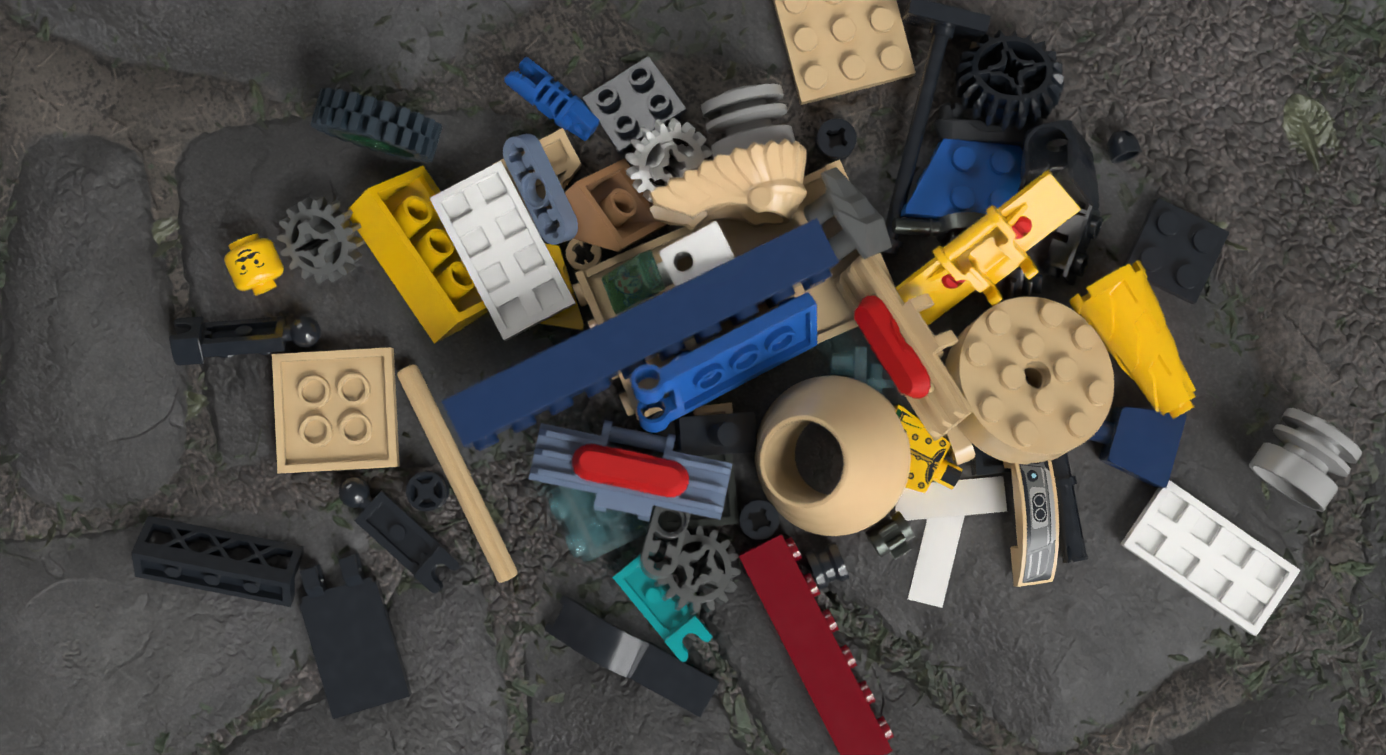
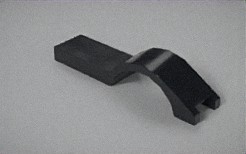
(633, 657)

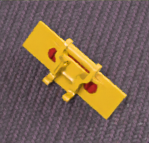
(991, 248)

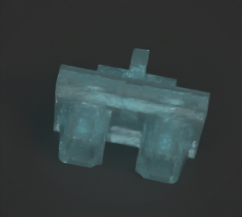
(855, 364)

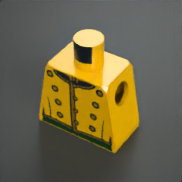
(926, 456)

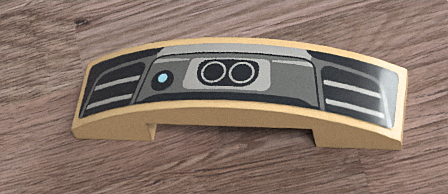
(1036, 523)

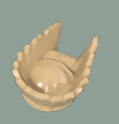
(747, 186)

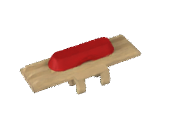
(905, 344)

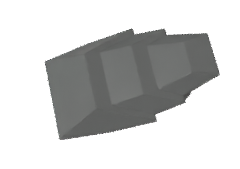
(861, 222)

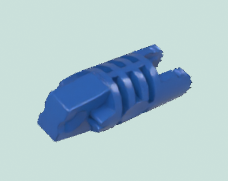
(552, 99)

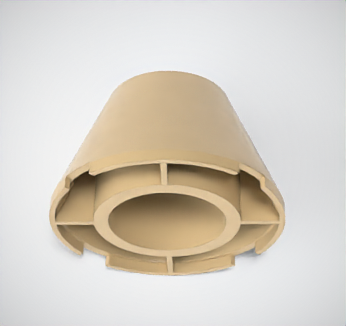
(872, 446)

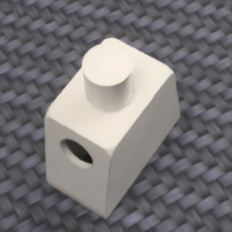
(705, 247)

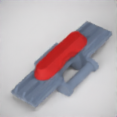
(627, 478)

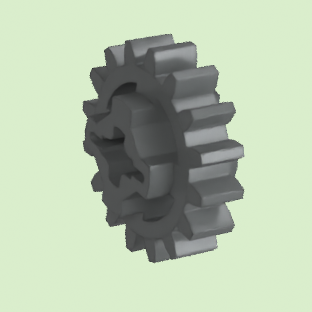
(317, 220)
(711, 575)

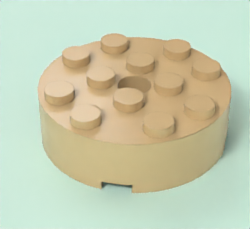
(1066, 373)

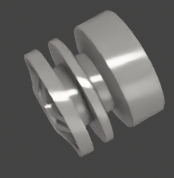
(746, 117)
(1308, 453)

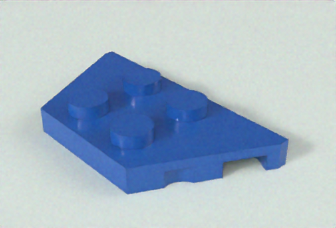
(965, 179)

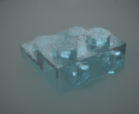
(592, 530)

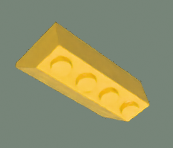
(418, 252)

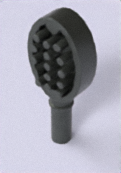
(944, 228)

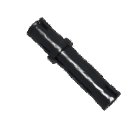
(1070, 527)

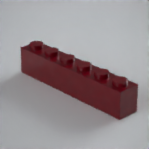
(813, 648)

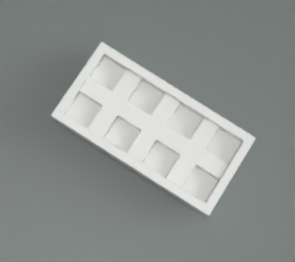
(502, 251)
(1210, 557)

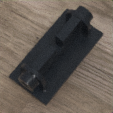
(1071, 256)

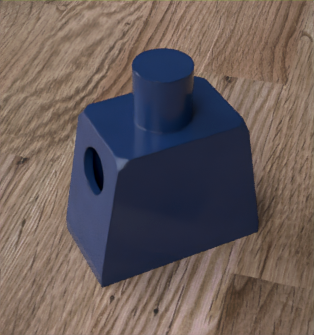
(1141, 443)

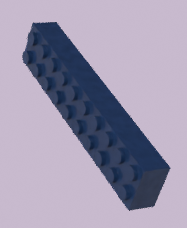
(640, 334)

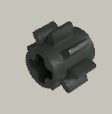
(891, 535)

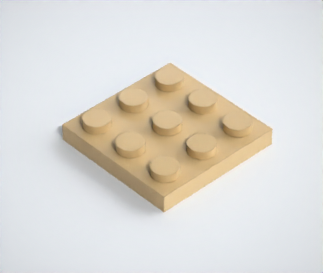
(843, 45)
(335, 410)

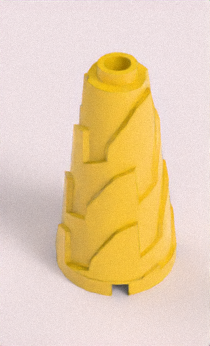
(1137, 336)

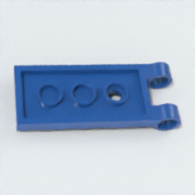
(726, 361)

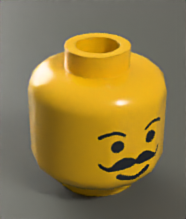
(253, 264)

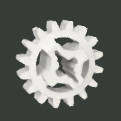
(653, 154)

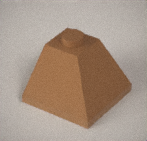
(611, 209)

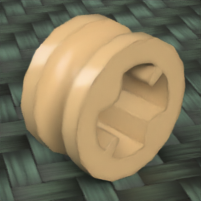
(572, 256)

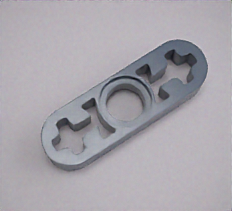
(544, 218)

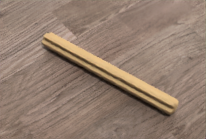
(457, 473)

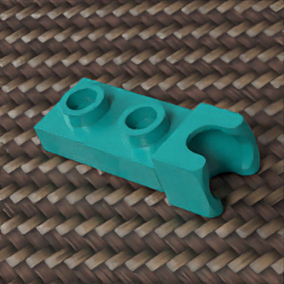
(661, 614)

